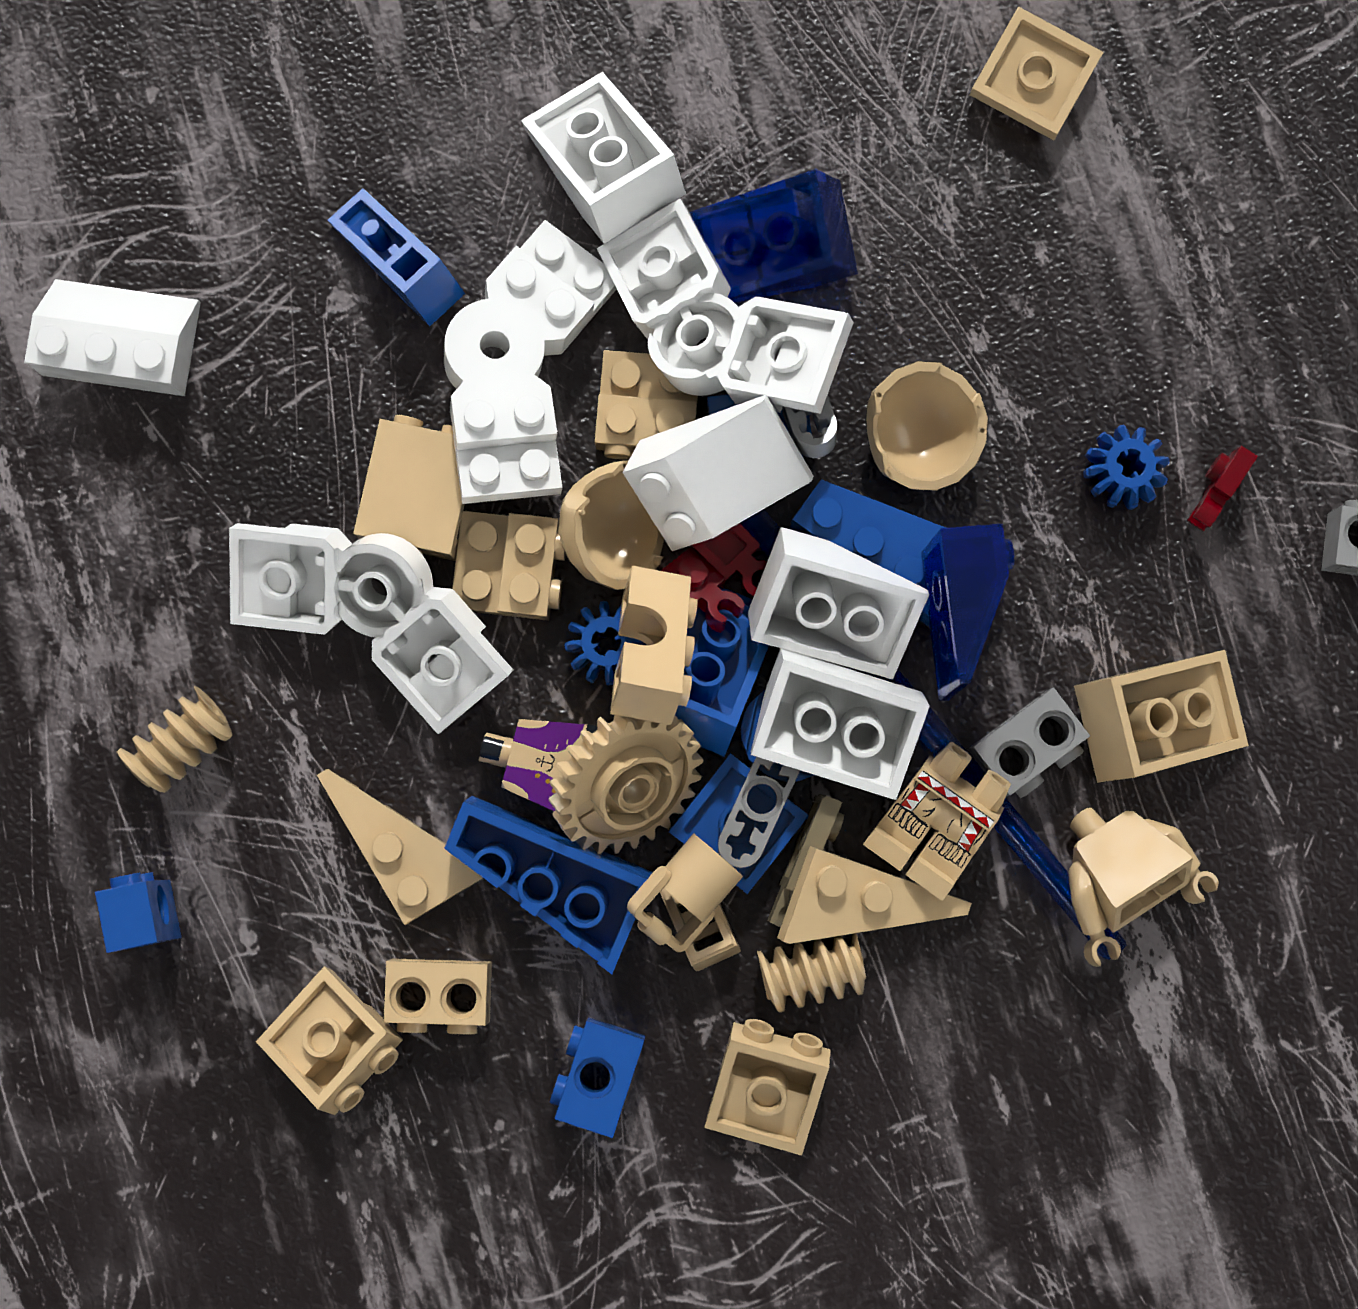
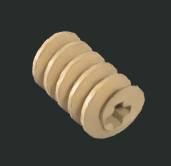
(177, 742)
(813, 972)

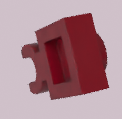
(1225, 477)
(733, 553)
(707, 588)

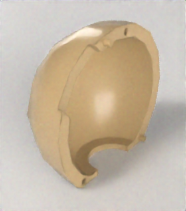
(926, 426)
(608, 528)

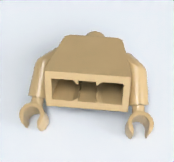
(1127, 870)

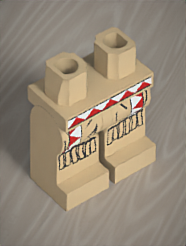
(950, 806)

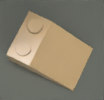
(1161, 716)

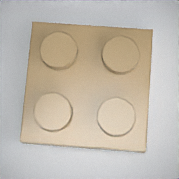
(1036, 73)

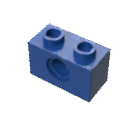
(137, 912)
(597, 1107)

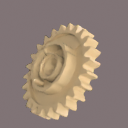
(624, 781)

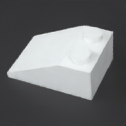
(605, 157)
(716, 471)
(834, 605)

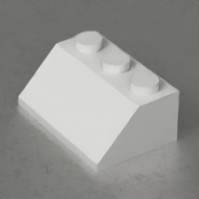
(113, 337)
(839, 723)

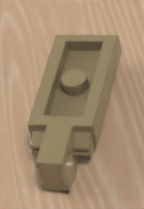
(821, 825)

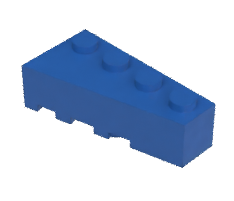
(869, 530)
(551, 876)

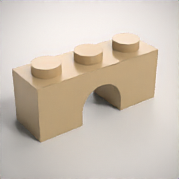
(651, 676)

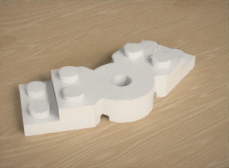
(749, 350)
(500, 406)
(422, 633)

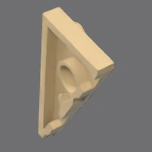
(402, 855)
(851, 898)

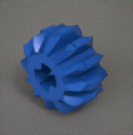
(1143, 464)
(597, 627)

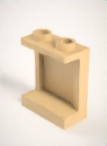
(413, 487)

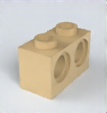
(437, 980)

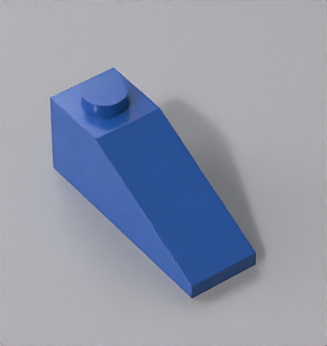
(397, 256)

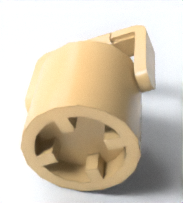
(697, 881)

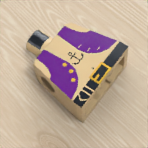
(533, 756)

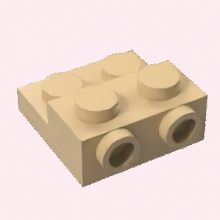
(636, 403)
(508, 564)
(330, 1043)
(768, 1086)

